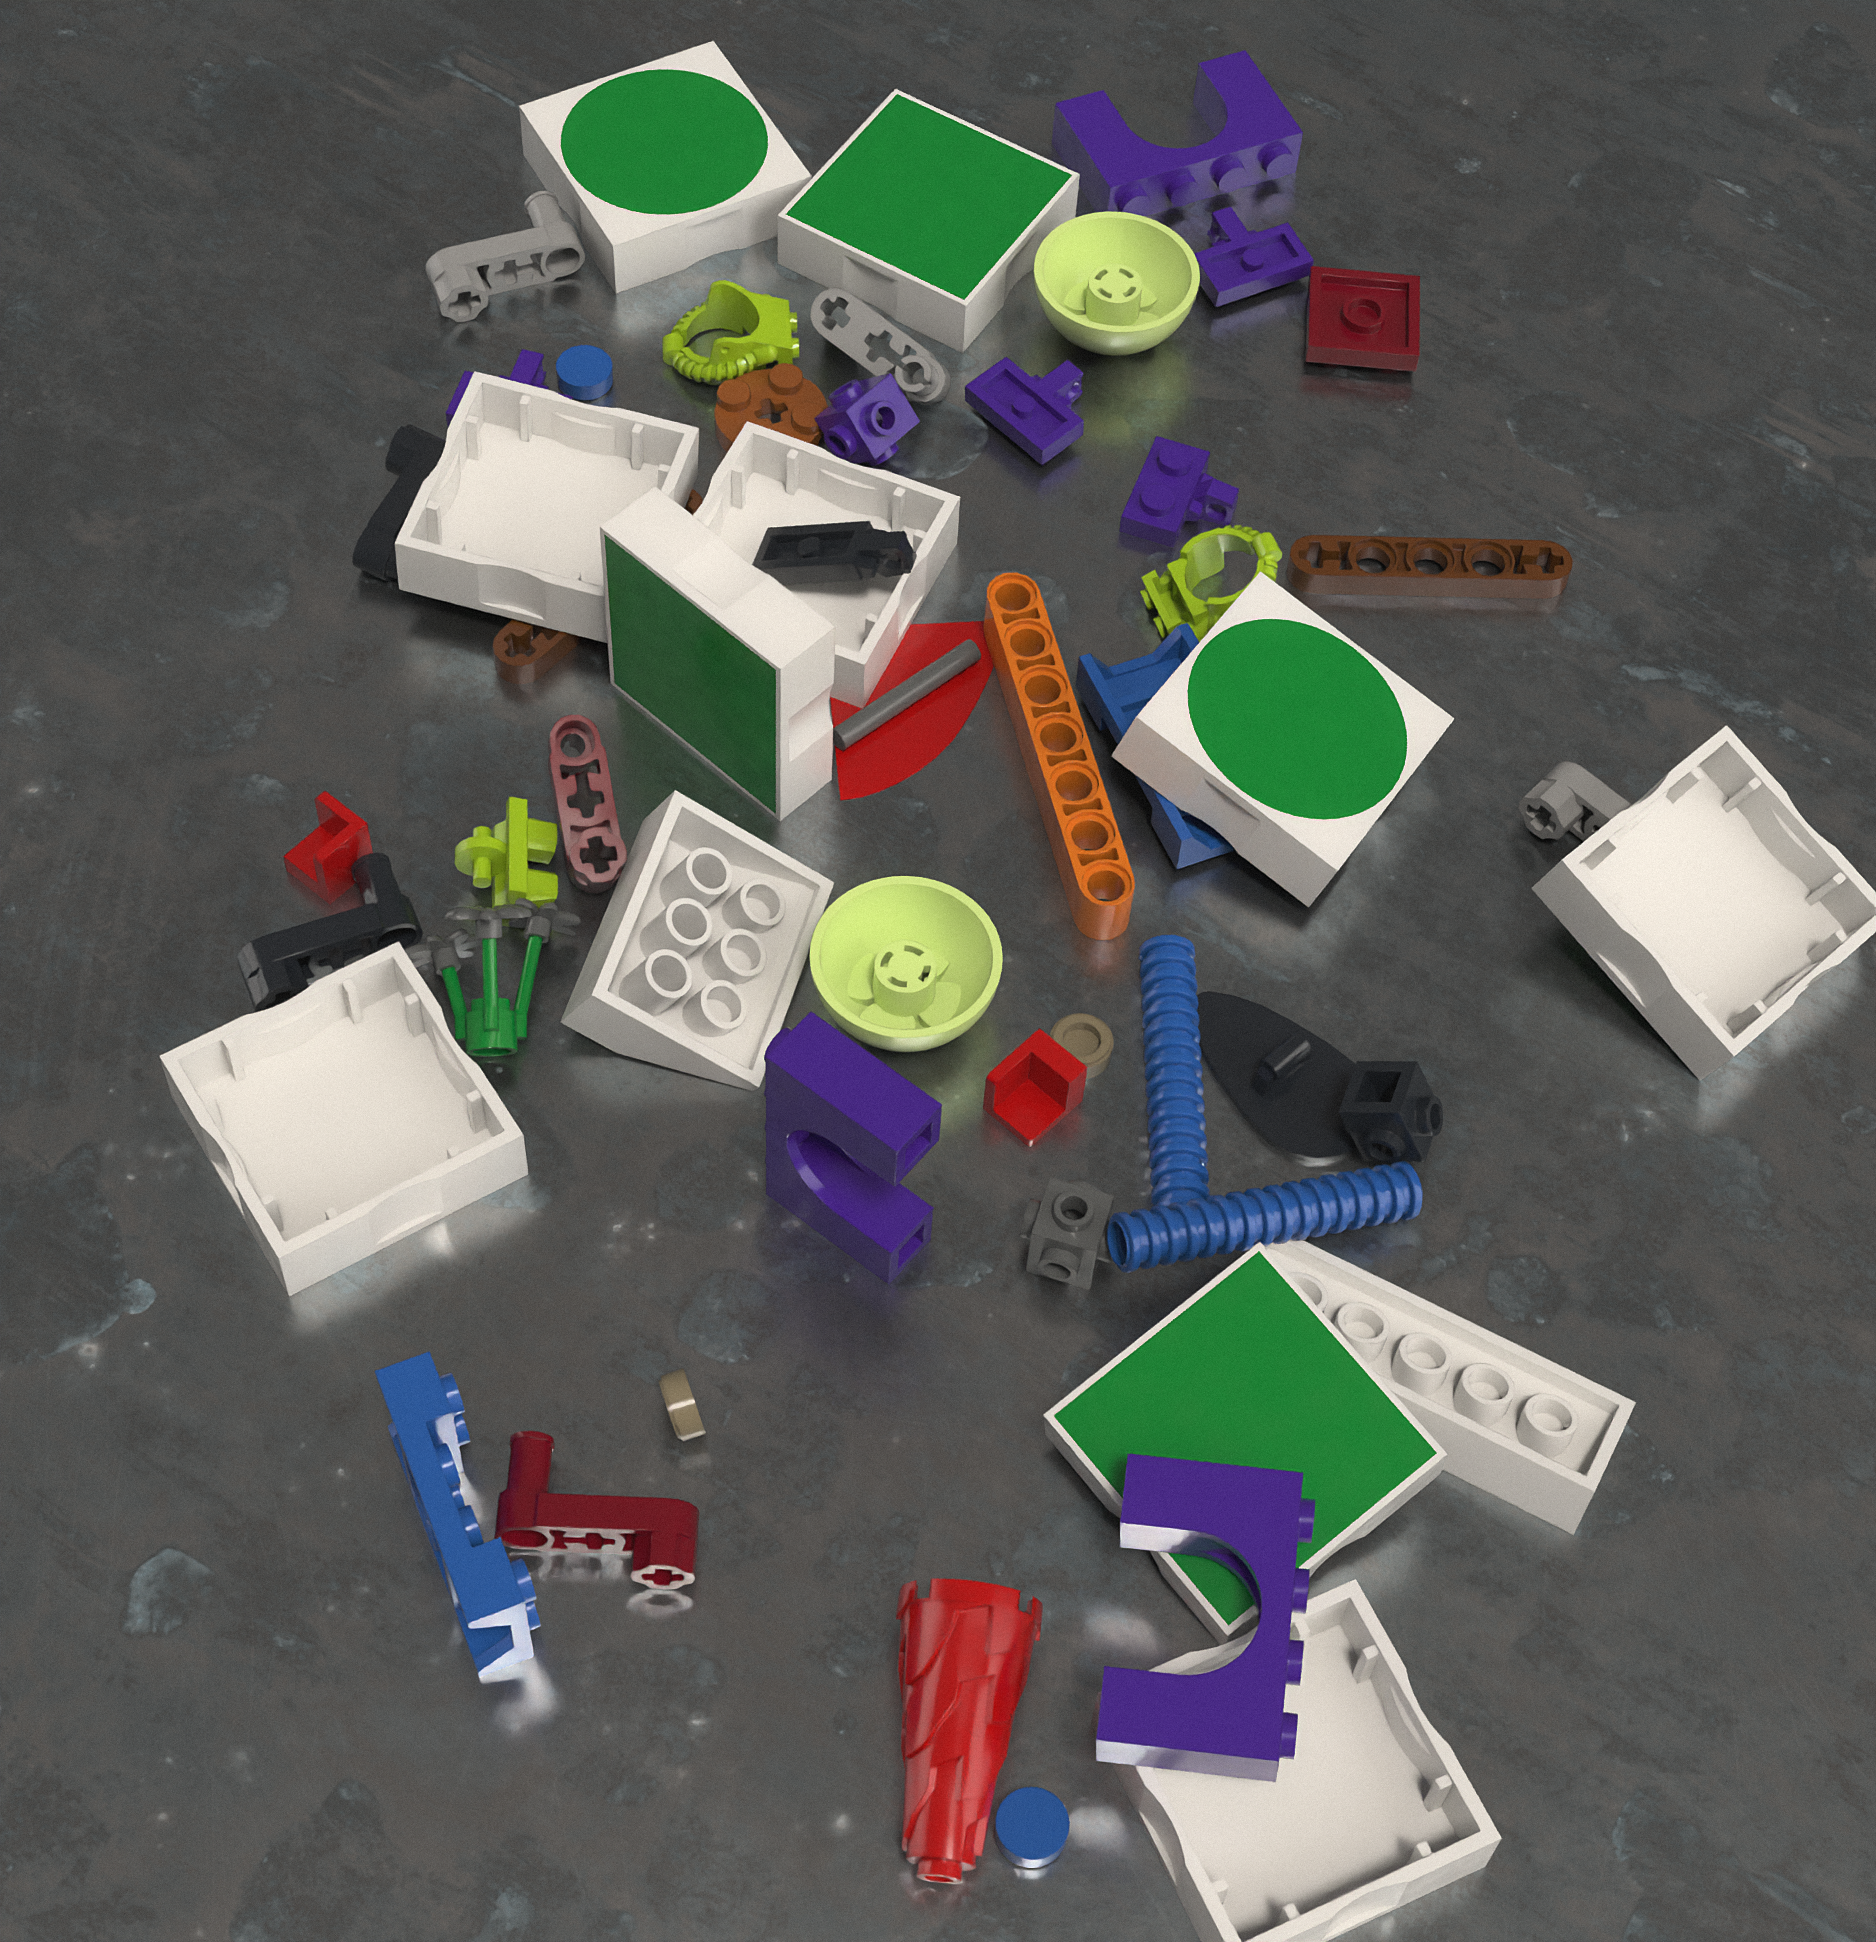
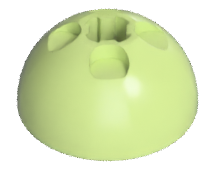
(1115, 281)
(905, 962)

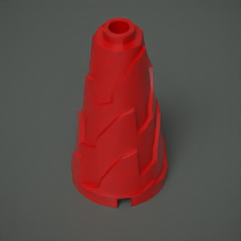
(960, 1684)

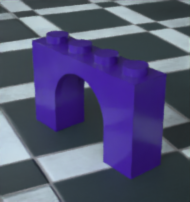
(1130, 175)
(843, 1140)
(1235, 1715)

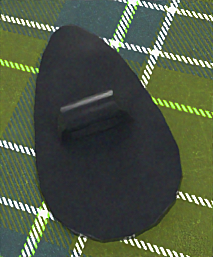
(1277, 1076)

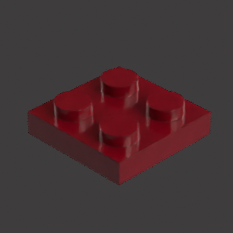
(1363, 318)

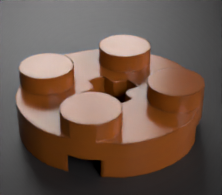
(769, 392)

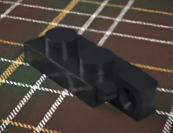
(833, 553)

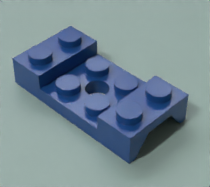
(1114, 700)
(485, 1588)

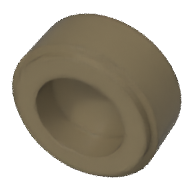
(1086, 1040)
(681, 1405)

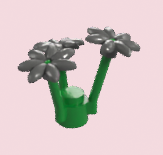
(491, 1025)

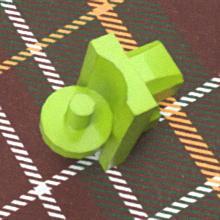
(504, 855)

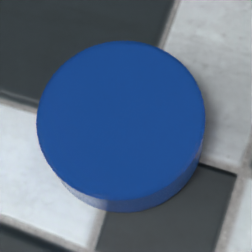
(584, 372)
(1031, 1827)

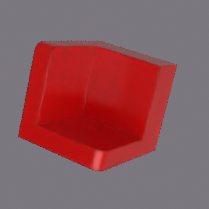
(327, 853)
(1034, 1087)

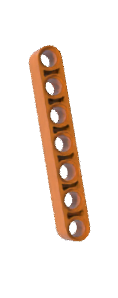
(1058, 757)

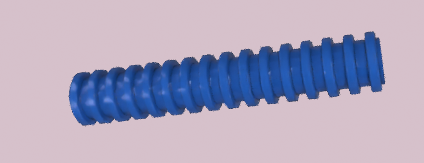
(1173, 1071)
(1263, 1216)

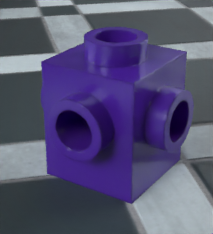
(866, 420)

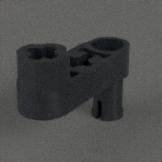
(412, 458)
(290, 959)

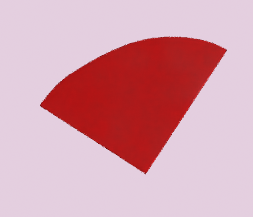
(924, 728)

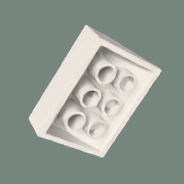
(698, 947)

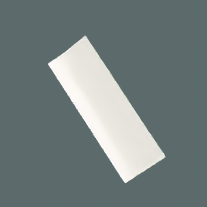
(1493, 1406)

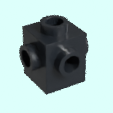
(1391, 1111)

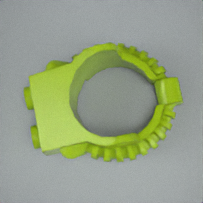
(738, 310)
(1198, 560)

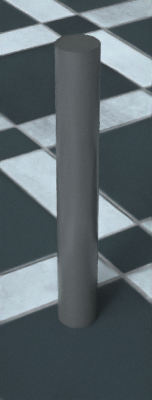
(905, 694)

